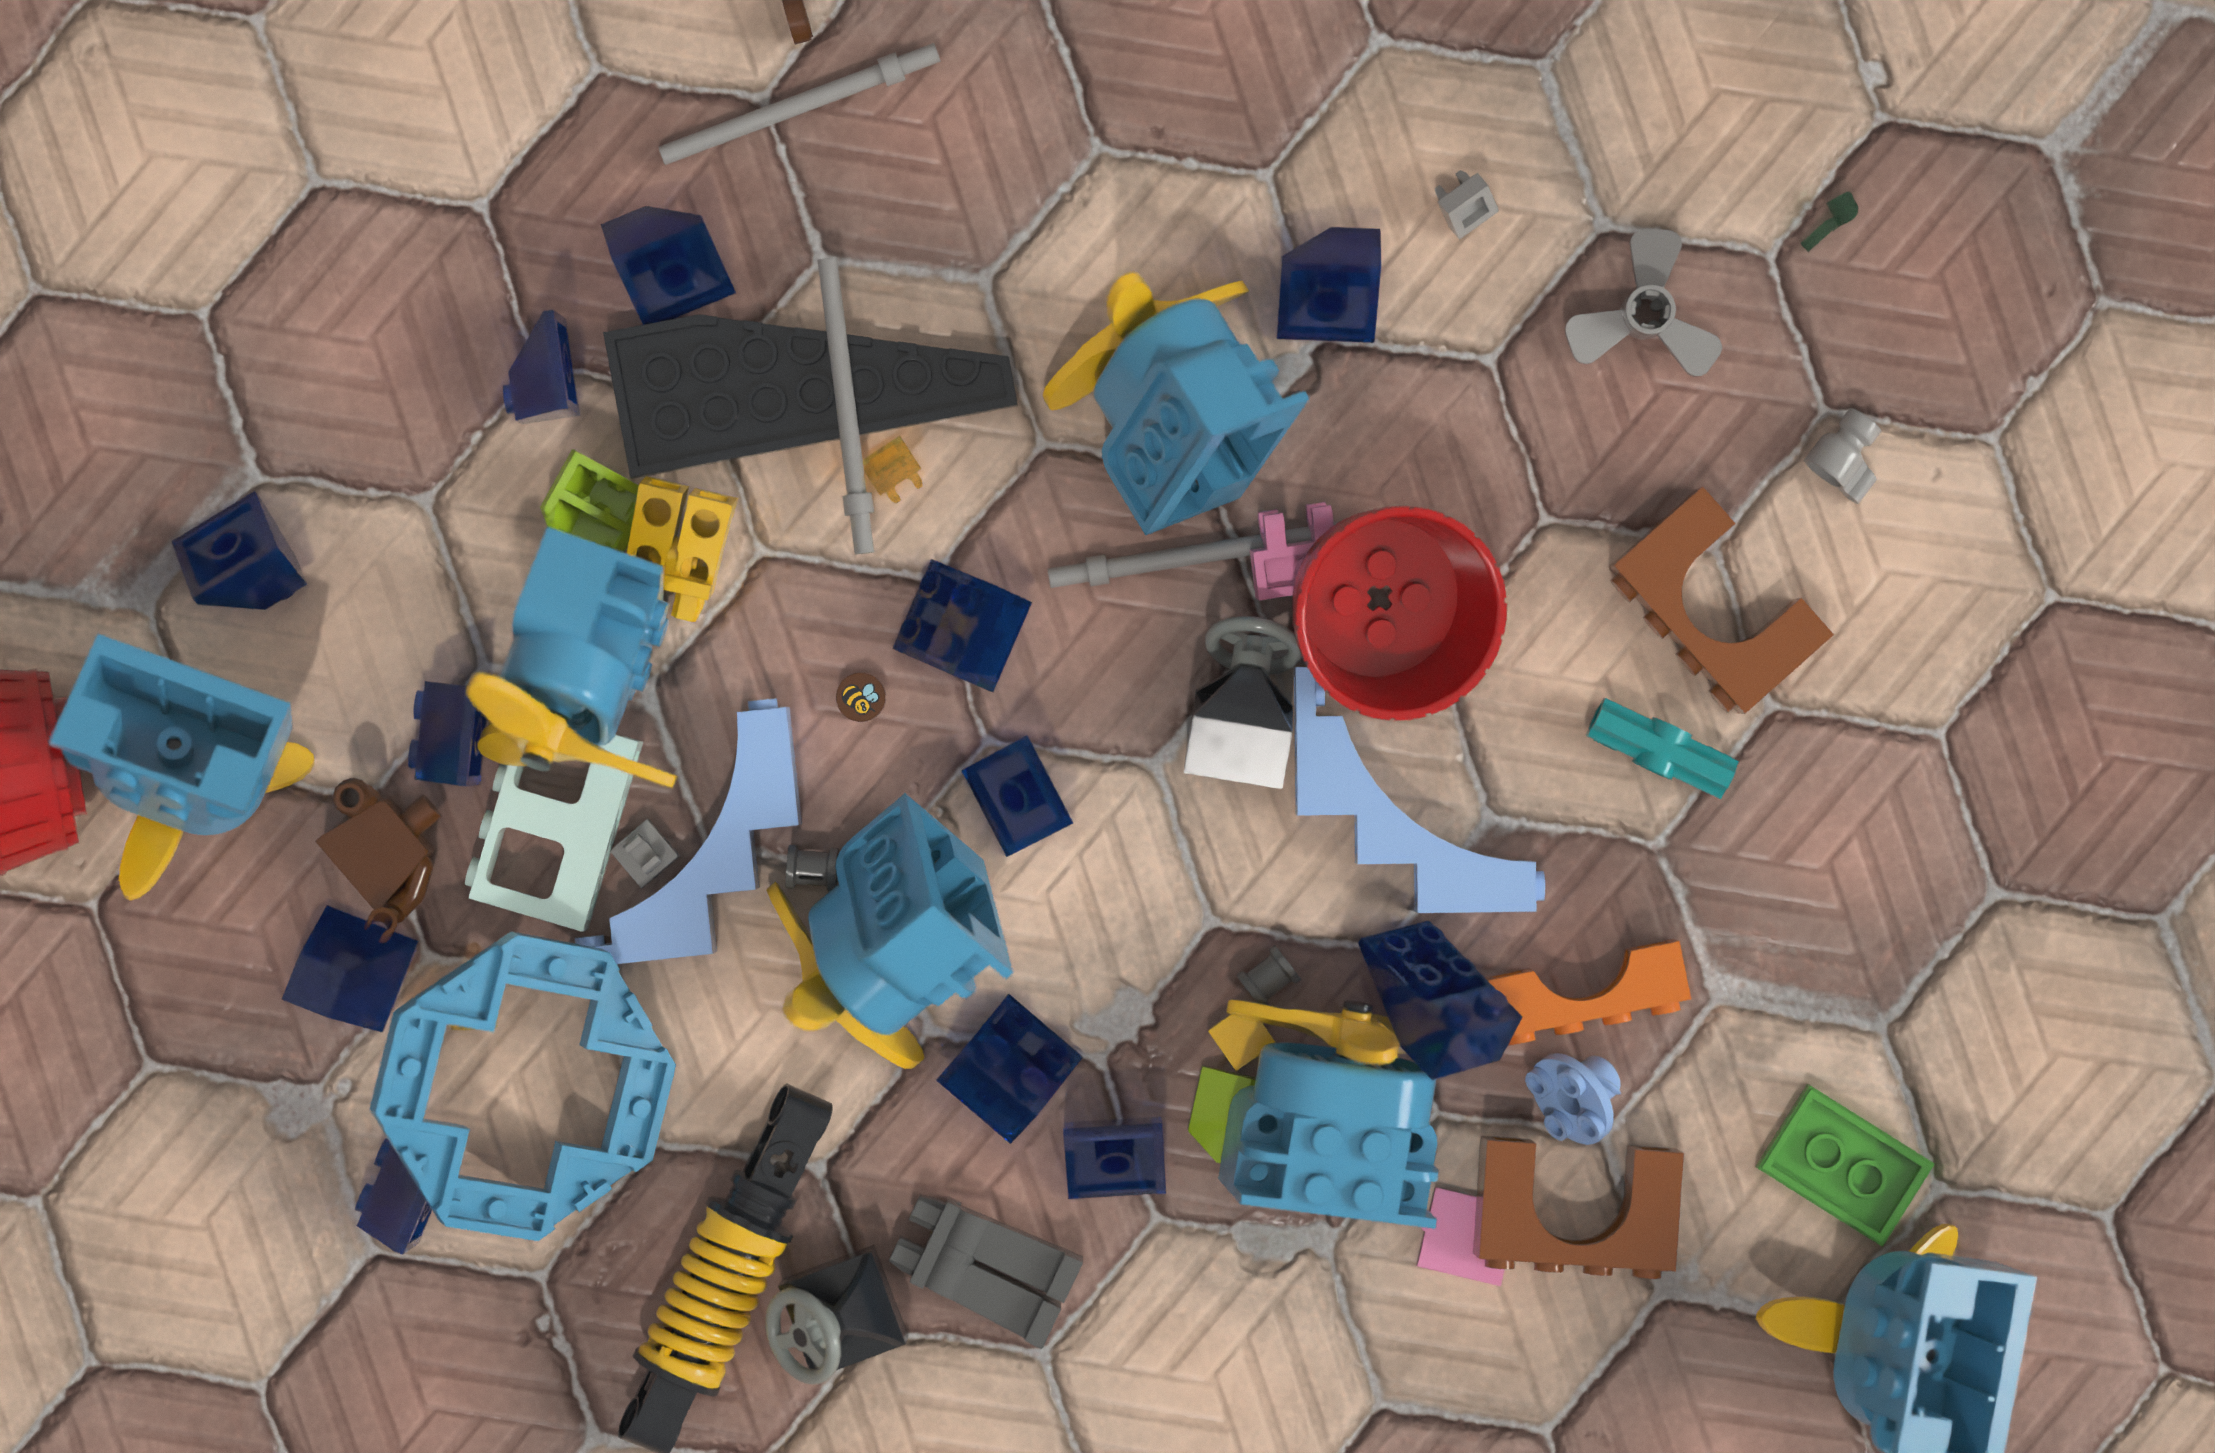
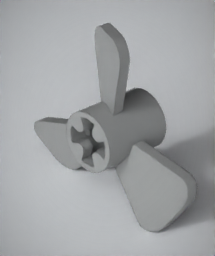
(1652, 260)

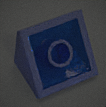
(1017, 796)
(1114, 1157)

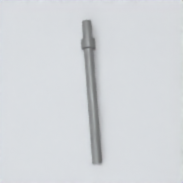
(889, 70)
(857, 501)
(1099, 569)

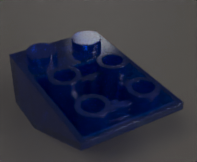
(1438, 1000)

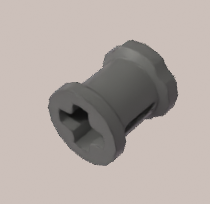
(811, 868)
(1268, 976)

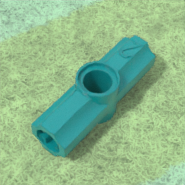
(1662, 748)

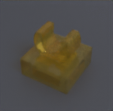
(890, 467)

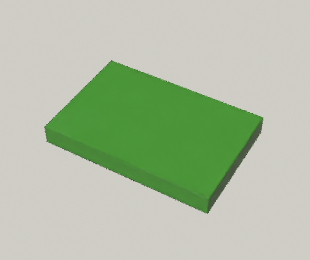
(1845, 1165)

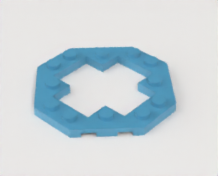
(472, 999)

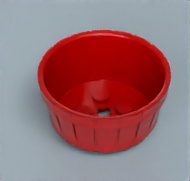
(1432, 636)
(36, 781)

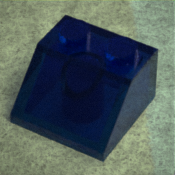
(447, 736)
(394, 1205)

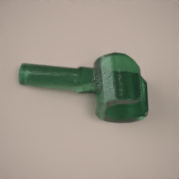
(1843, 211)

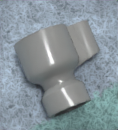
(1839, 456)

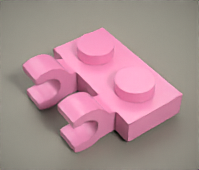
(1277, 562)

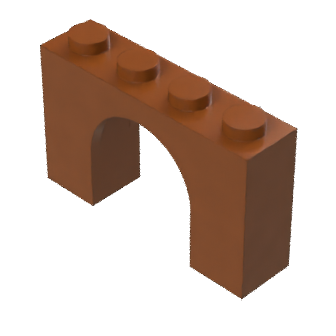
(1655, 576)
(1638, 1238)

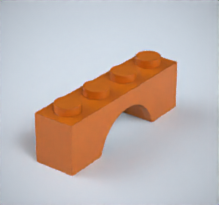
(1648, 978)

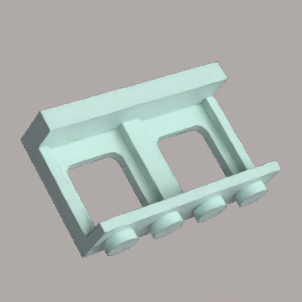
(582, 828)

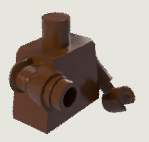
(382, 850)

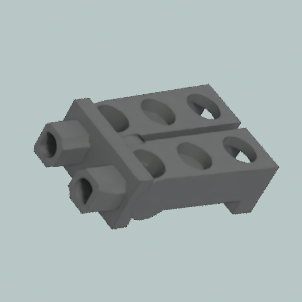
(951, 1271)

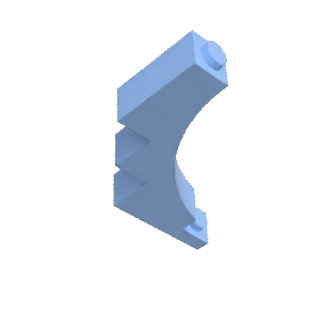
(1335, 782)
(761, 796)

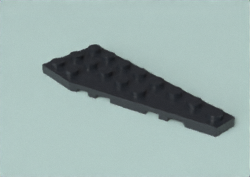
(743, 389)

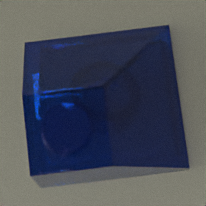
(666, 262)
(1331, 287)
(543, 374)
(239, 558)
(349, 972)

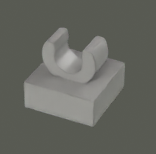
(1467, 204)
(645, 853)

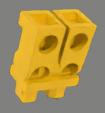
(694, 557)

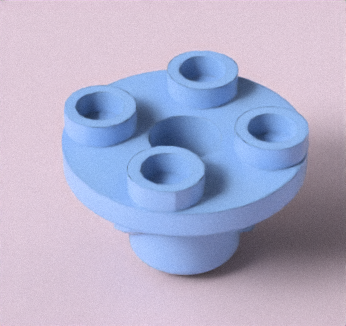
(1575, 1096)

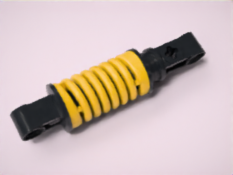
(724, 1281)

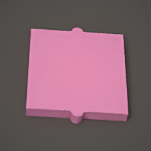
(1451, 1243)

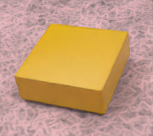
(1240, 1039)

